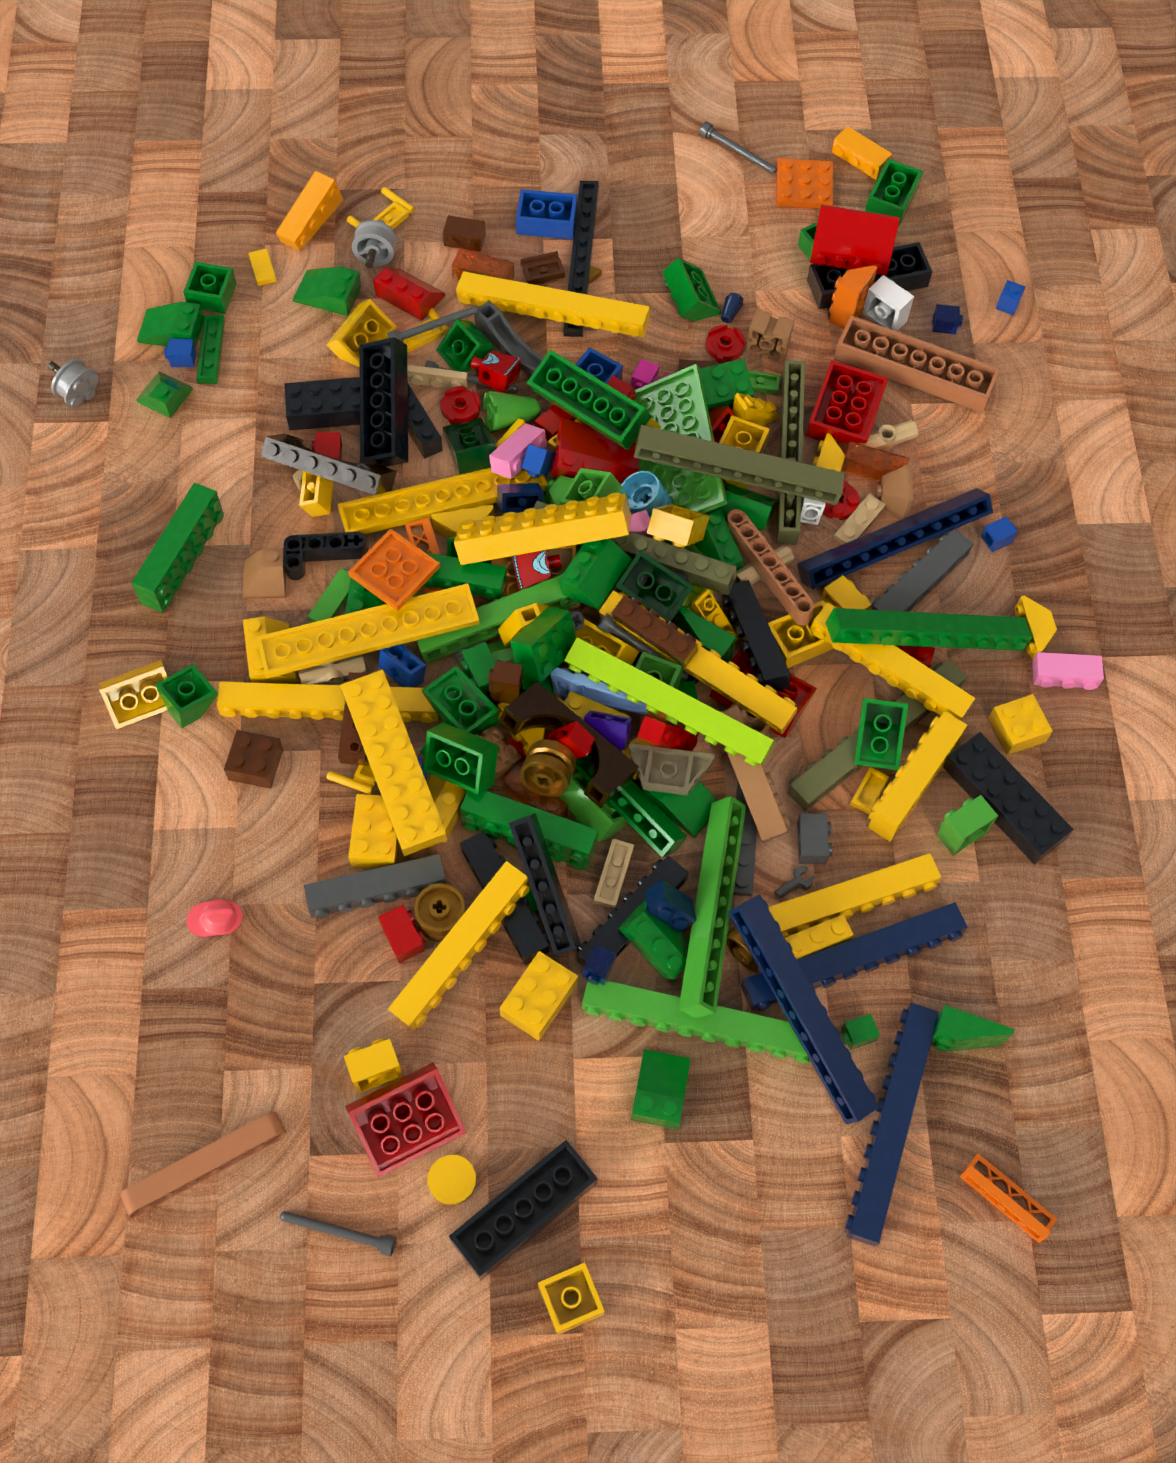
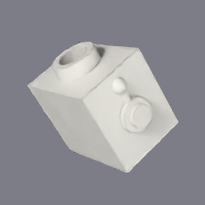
(811, 510)

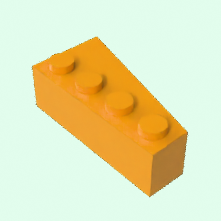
(310, 211)

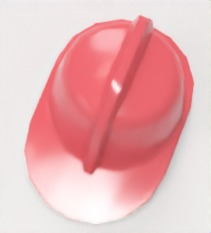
(214, 918)

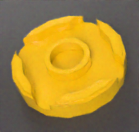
(451, 1179)

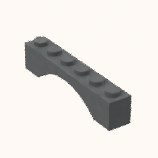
(498, 330)

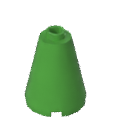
(506, 408)

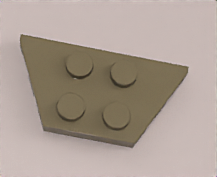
(669, 769)

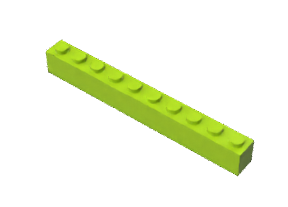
(669, 701)

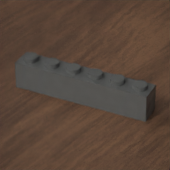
(925, 573)
(373, 886)

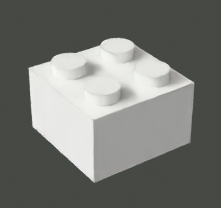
(888, 304)

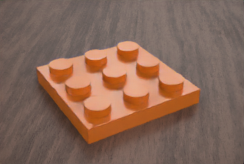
(804, 183)
(394, 569)

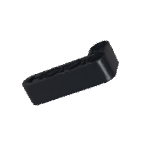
(351, 546)

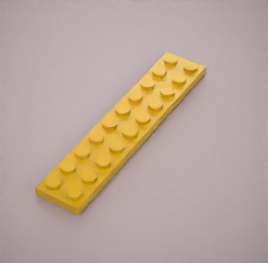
(422, 500)
(366, 631)

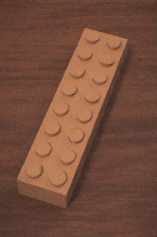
(916, 363)

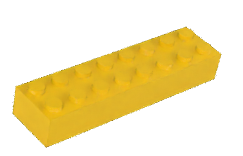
(543, 528)
(393, 762)

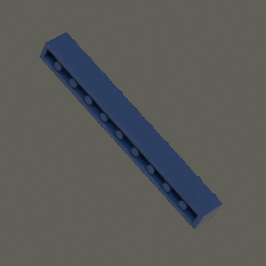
(894, 538)
(866, 952)
(803, 1010)
(892, 1125)

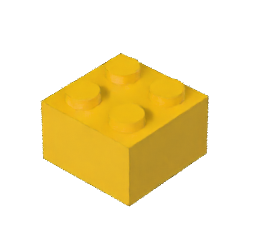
(1020, 724)
(373, 1065)
(571, 1298)

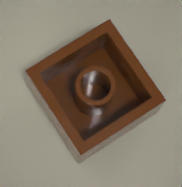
(253, 759)

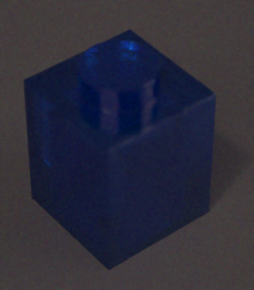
(946, 319)
(599, 965)

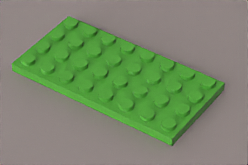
(681, 407)

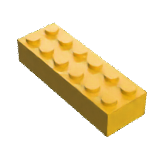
(916, 775)

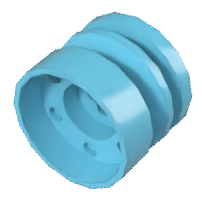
(644, 492)

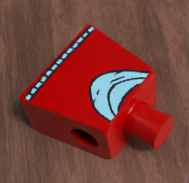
(497, 370)
(534, 567)

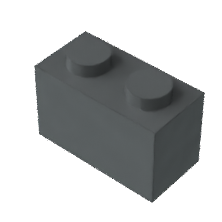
(813, 838)

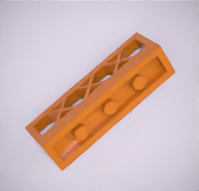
(429, 540)
(1004, 1202)

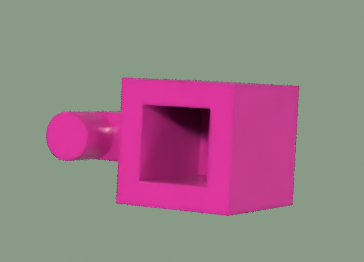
(645, 374)

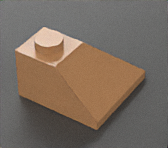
(896, 492)
(265, 575)

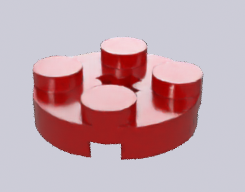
(725, 352)
(460, 414)
(849, 503)

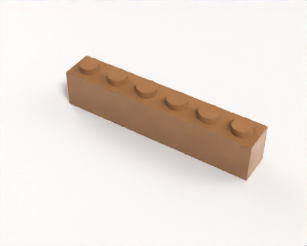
(757, 790)

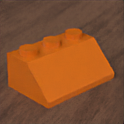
(851, 294)

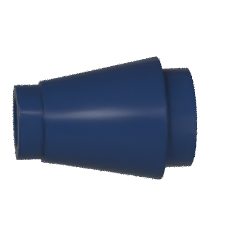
(732, 306)

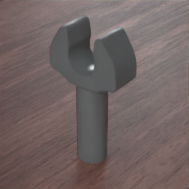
(796, 882)

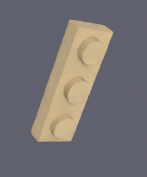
(436, 377)
(860, 520)
(613, 873)

